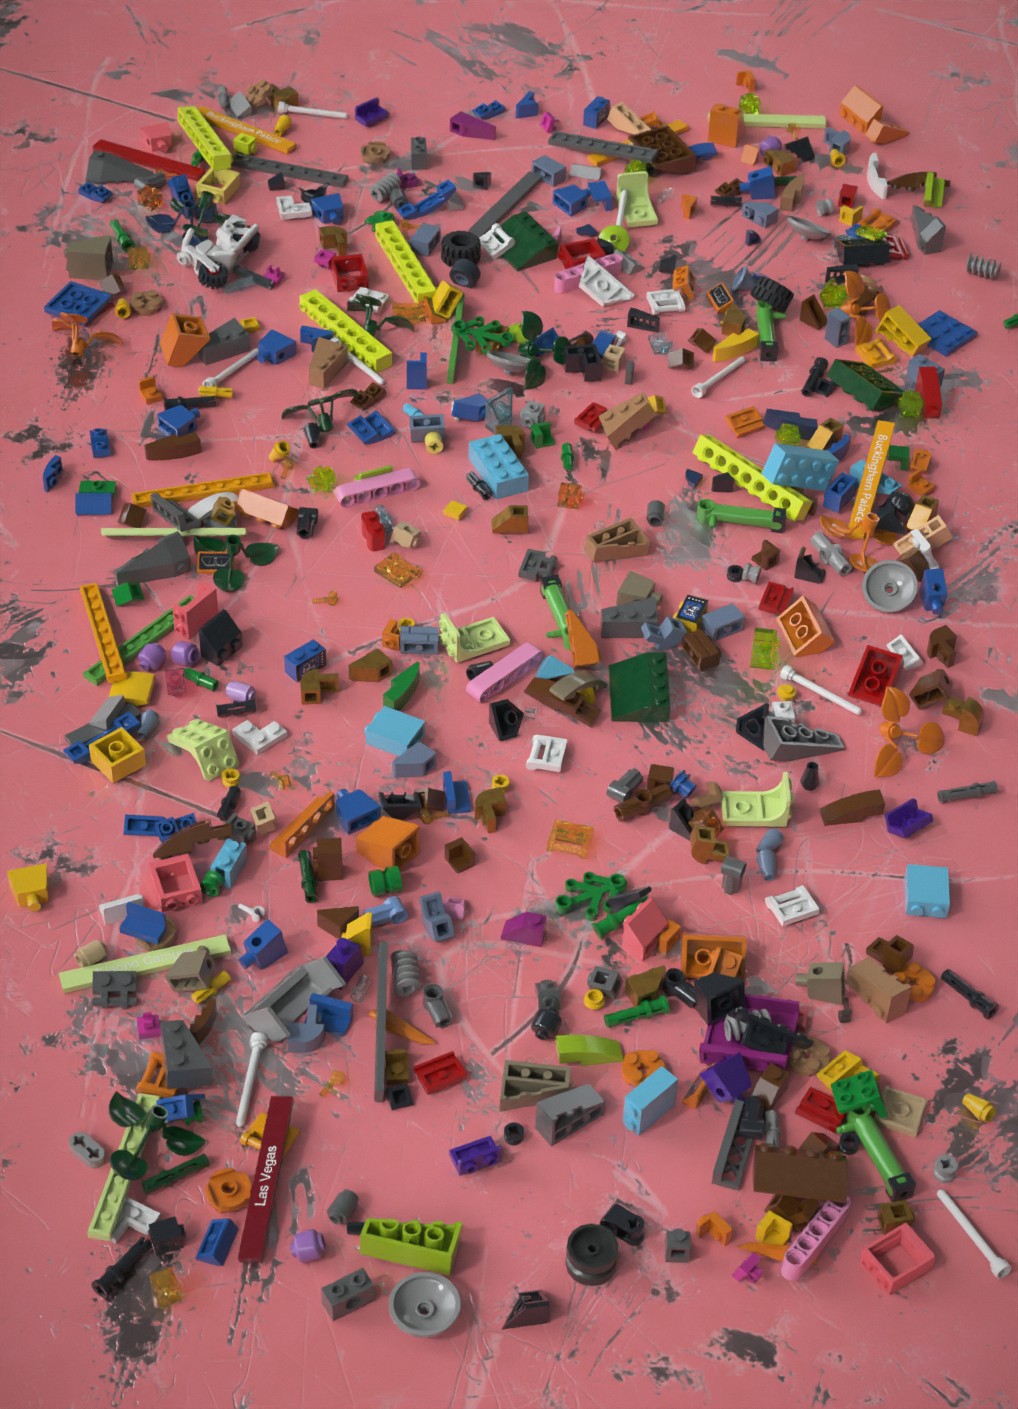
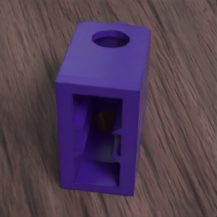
(346, 959)
(728, 1079)

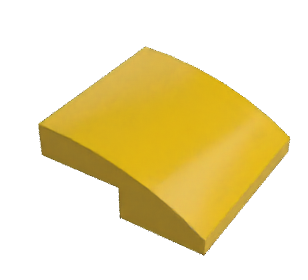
(135, 688)
(842, 1067)

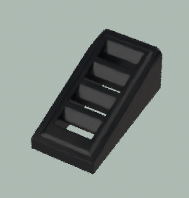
(840, 269)
(636, 323)
(627, 898)

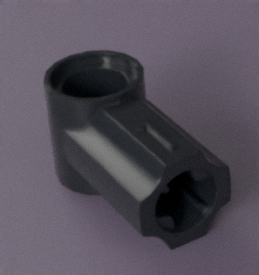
(306, 519)
(677, 986)
(752, 1122)

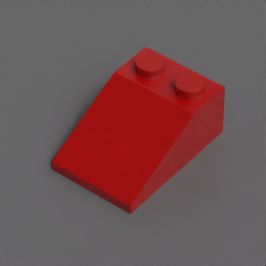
(875, 673)

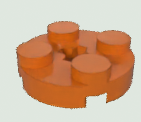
(920, 975)
(640, 1059)
(232, 1201)

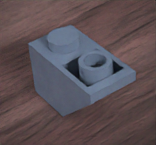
(760, 213)
(415, 762)

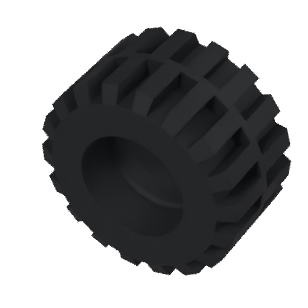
(460, 246)
(772, 293)

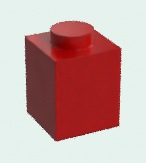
(848, 195)

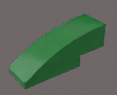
(402, 688)

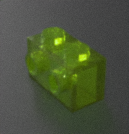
(763, 648)

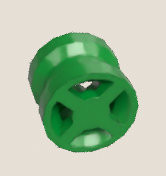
(212, 883)
(198, 1116)

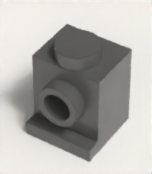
(243, 830)
(611, 979)
(677, 1240)

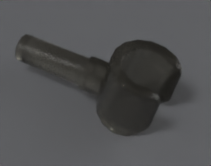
(844, 1015)

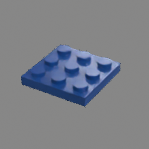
(78, 300)
(946, 333)

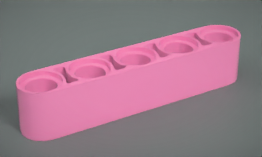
(570, 278)
(377, 487)
(504, 672)
(814, 1239)

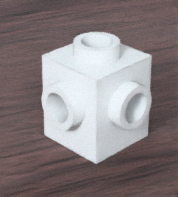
(783, 709)

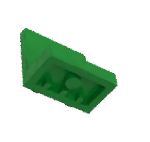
(859, 1092)

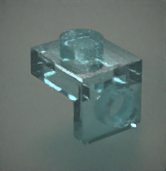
(660, 343)

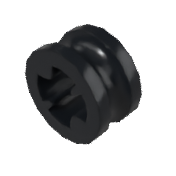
(734, 573)
(513, 1127)
(853, 1138)

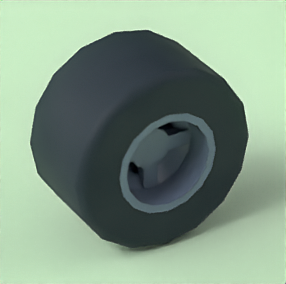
(465, 273)

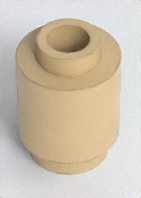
(91, 953)

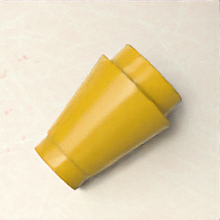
(283, 124)
(837, 158)
(123, 309)
(280, 450)
(979, 1107)

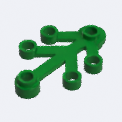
(464, 328)
(614, 885)

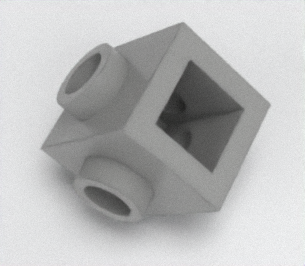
(532, 414)

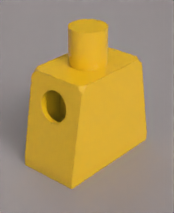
(446, 297)
(30, 886)

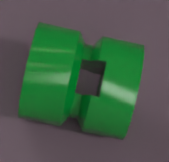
(385, 880)

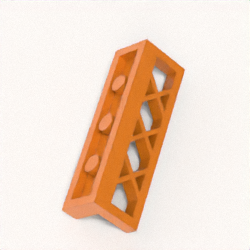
(303, 825)

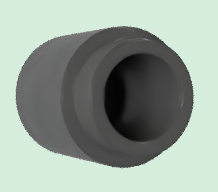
(398, 198)
(655, 513)
(343, 1207)

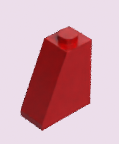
(929, 390)

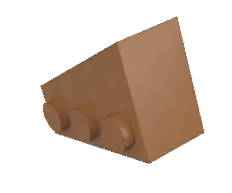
(326, 362)
(626, 418)
(617, 542)
(878, 989)

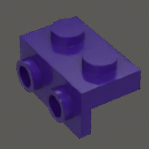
(370, 112)
(907, 819)
(475, 1155)

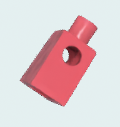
(157, 137)

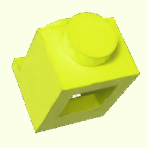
(245, 144)

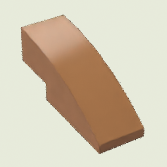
(792, 193)

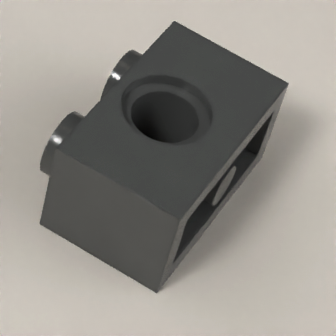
(418, 153)
(348, 1294)

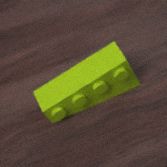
(412, 1243)

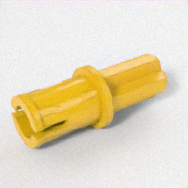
(217, 391)
(215, 984)

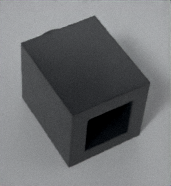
(166, 1235)

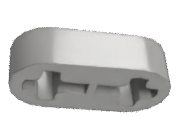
(83, 1153)

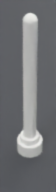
(284, 108)
(621, 210)
(361, 365)
(212, 382)
(700, 388)
(789, 673)
(258, 1043)
(999, 1266)

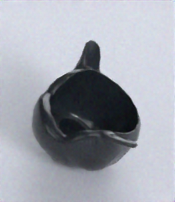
(307, 195)
(902, 502)

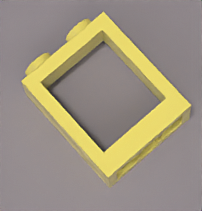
(224, 177)

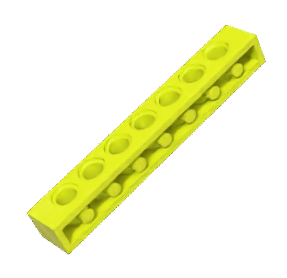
(204, 138)
(404, 261)
(347, 330)
(715, 453)

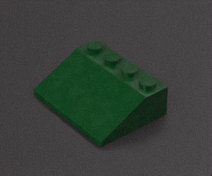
(532, 242)
(864, 384)
(640, 689)

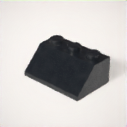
(863, 251)

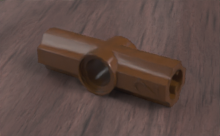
(643, 802)

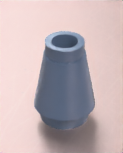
(148, 722)
(771, 840)
(767, 863)

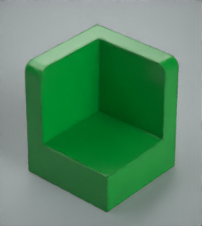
(541, 435)
(900, 454)
(127, 593)

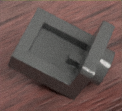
(548, 994)

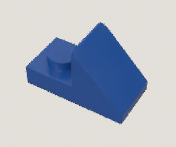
(527, 106)
(310, 335)

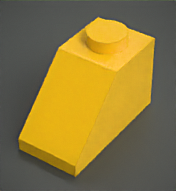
(361, 933)

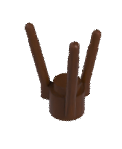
(583, 339)

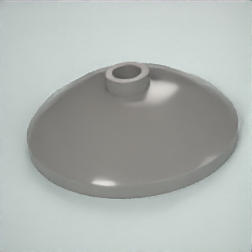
(808, 229)
(508, 361)
(888, 575)
(428, 1294)

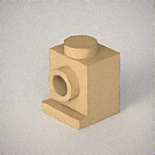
(613, 358)
(406, 535)
(264, 817)

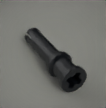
(815, 373)
(189, 402)
(976, 999)
(115, 1273)

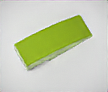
(587, 1050)

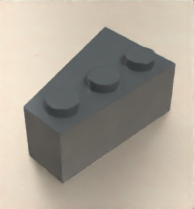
(225, 342)
(627, 619)
(182, 1057)
(568, 1112)

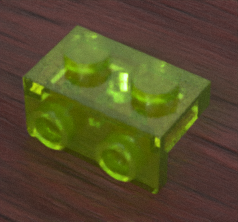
(833, 295)

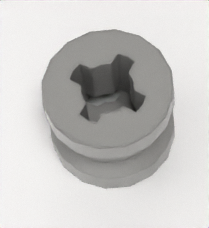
(824, 207)
(751, 573)
(946, 1174)

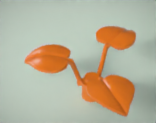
(854, 287)
(79, 344)
(839, 528)
(893, 707)

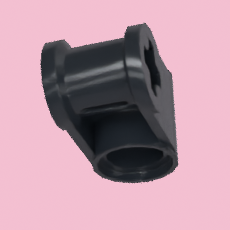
(622, 1223)

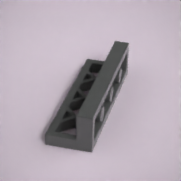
(173, 513)
(725, 1151)

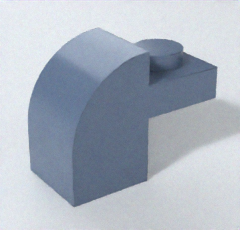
(837, 140)
(666, 635)
(434, 918)
(306, 1036)

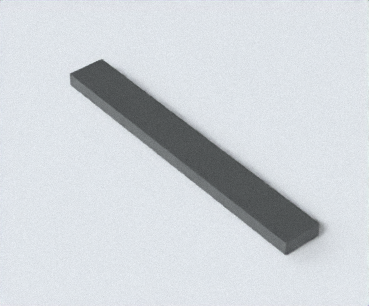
(603, 147)
(289, 170)
(506, 204)
(380, 1022)

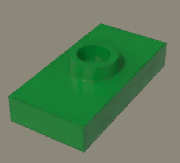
(97, 487)

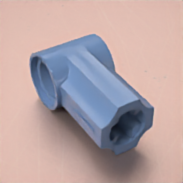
(391, 910)

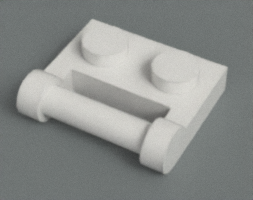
(492, 245)
(665, 297)
(384, 298)
(921, 543)
(552, 756)
(793, 910)

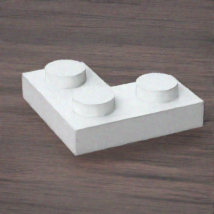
(290, 210)
(257, 739)
(134, 1216)

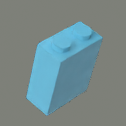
(394, 731)
(926, 891)
(650, 1100)

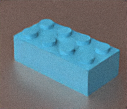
(498, 466)
(800, 467)

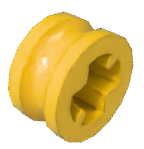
(405, 622)
(230, 773)
(501, 779)

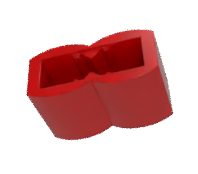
(373, 531)

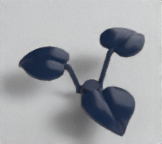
(163, 222)

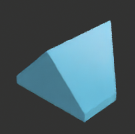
(552, 668)

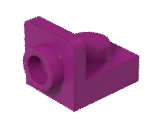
(407, 180)

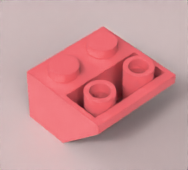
(643, 929)

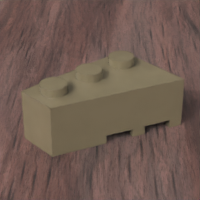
(531, 1082)

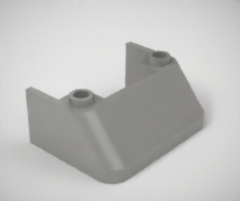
(291, 998)

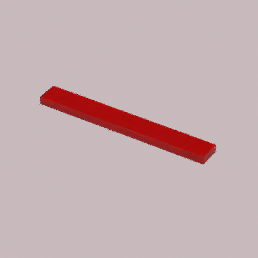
(150, 160)

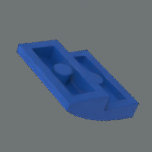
(371, 428)

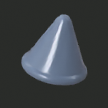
(743, 280)

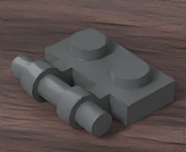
(533, 562)
(114, 983)

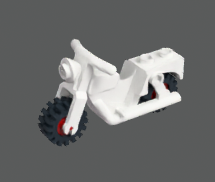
(215, 262)

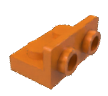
(685, 280)
(724, 962)

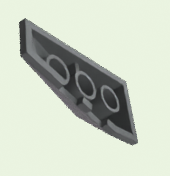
(107, 167)
(928, 231)
(162, 561)
(792, 742)

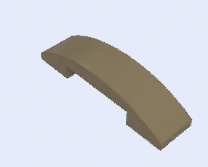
(569, 685)

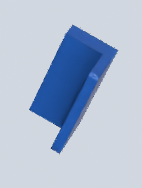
(600, 192)
(546, 340)
(417, 372)
(93, 503)
(456, 795)
(144, 923)
(335, 1013)
(180, 1106)

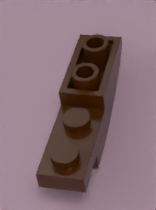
(912, 181)
(575, 707)
(184, 840)

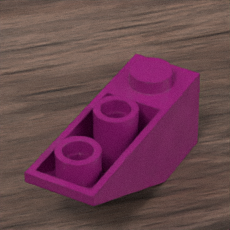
(470, 126)

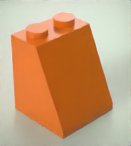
(726, 125)
(183, 338)
(389, 842)

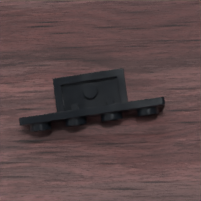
(766, 1036)

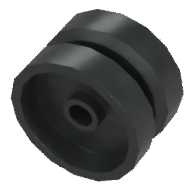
(591, 1254)

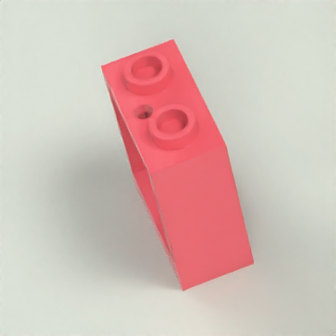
(172, 868)
(913, 1246)

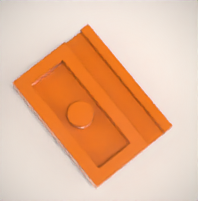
(745, 421)

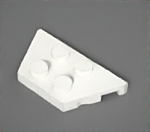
(602, 285)

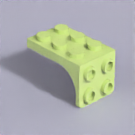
(638, 205)
(471, 639)
(208, 745)
(758, 808)

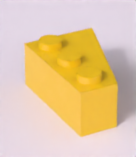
(903, 330)

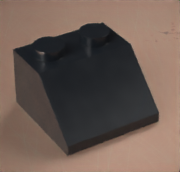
(219, 638)
(717, 996)

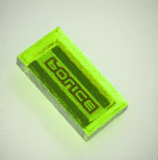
(870, 232)

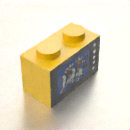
(691, 612)

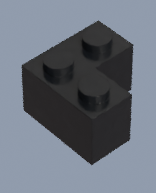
(584, 359)

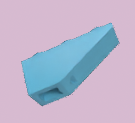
(887, 484)

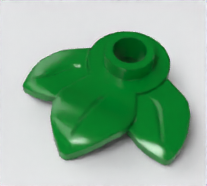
(379, 217)

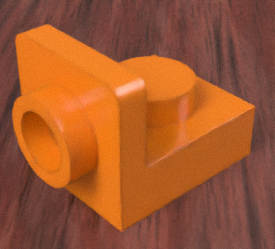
(747, 79)
(652, 119)
(688, 205)
(149, 391)
(920, 459)
(919, 484)
(391, 635)
(670, 937)
(718, 1228)

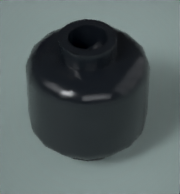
(546, 1023)

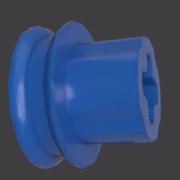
(683, 784)

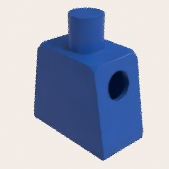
(760, 184)
(571, 199)
(328, 208)
(275, 348)
(178, 420)
(933, 598)
(356, 810)
(263, 946)

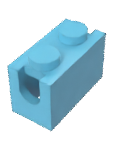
(231, 859)

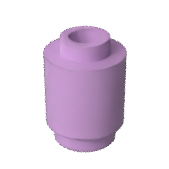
(240, 691)

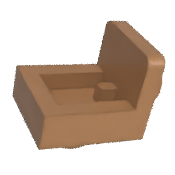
(713, 796)

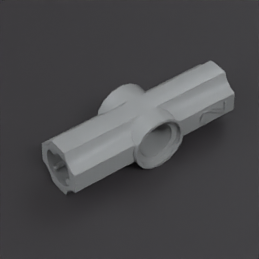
(831, 554)

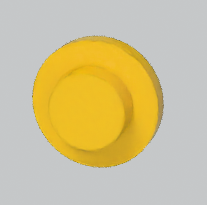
(786, 692)
(594, 999)

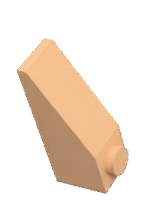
(626, 120)
(933, 531)

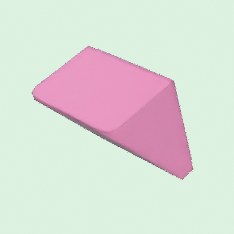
(557, 235)
(455, 907)

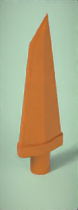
(401, 1028)
(768, 1250)

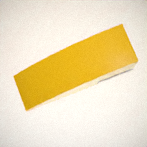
(735, 345)

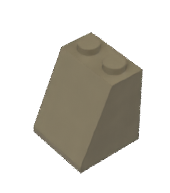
(90, 258)

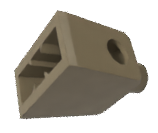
(636, 588)
(191, 971)
(824, 982)

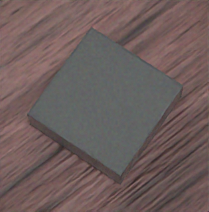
(629, 373)

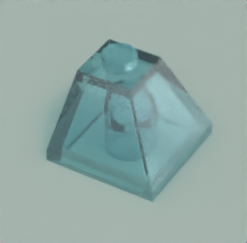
(499, 410)

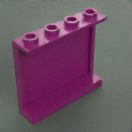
(716, 1046)

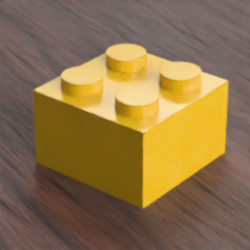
(117, 755)

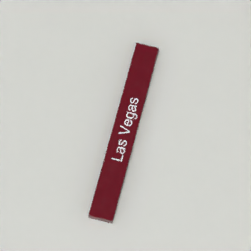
(266, 1179)

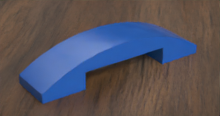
(429, 204)
(80, 752)

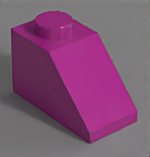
(526, 929)

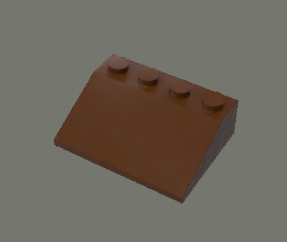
(673, 152)
(800, 1172)

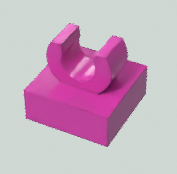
(548, 122)
(324, 258)
(274, 275)
(148, 1026)
(748, 1269)

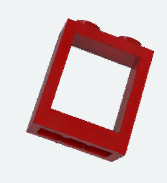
(578, 248)
(355, 263)

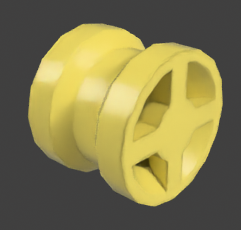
(430, 440)

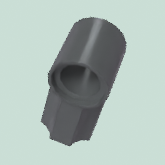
(155, 181)
(623, 788)
(732, 874)
(437, 1006)

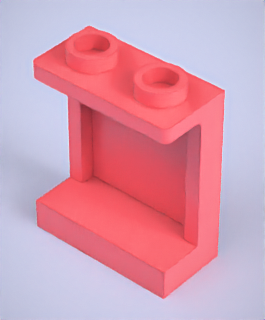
(197, 612)

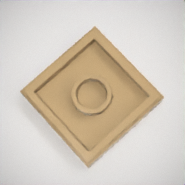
(903, 1111)

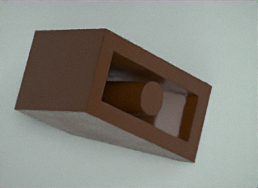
(771, 1086)

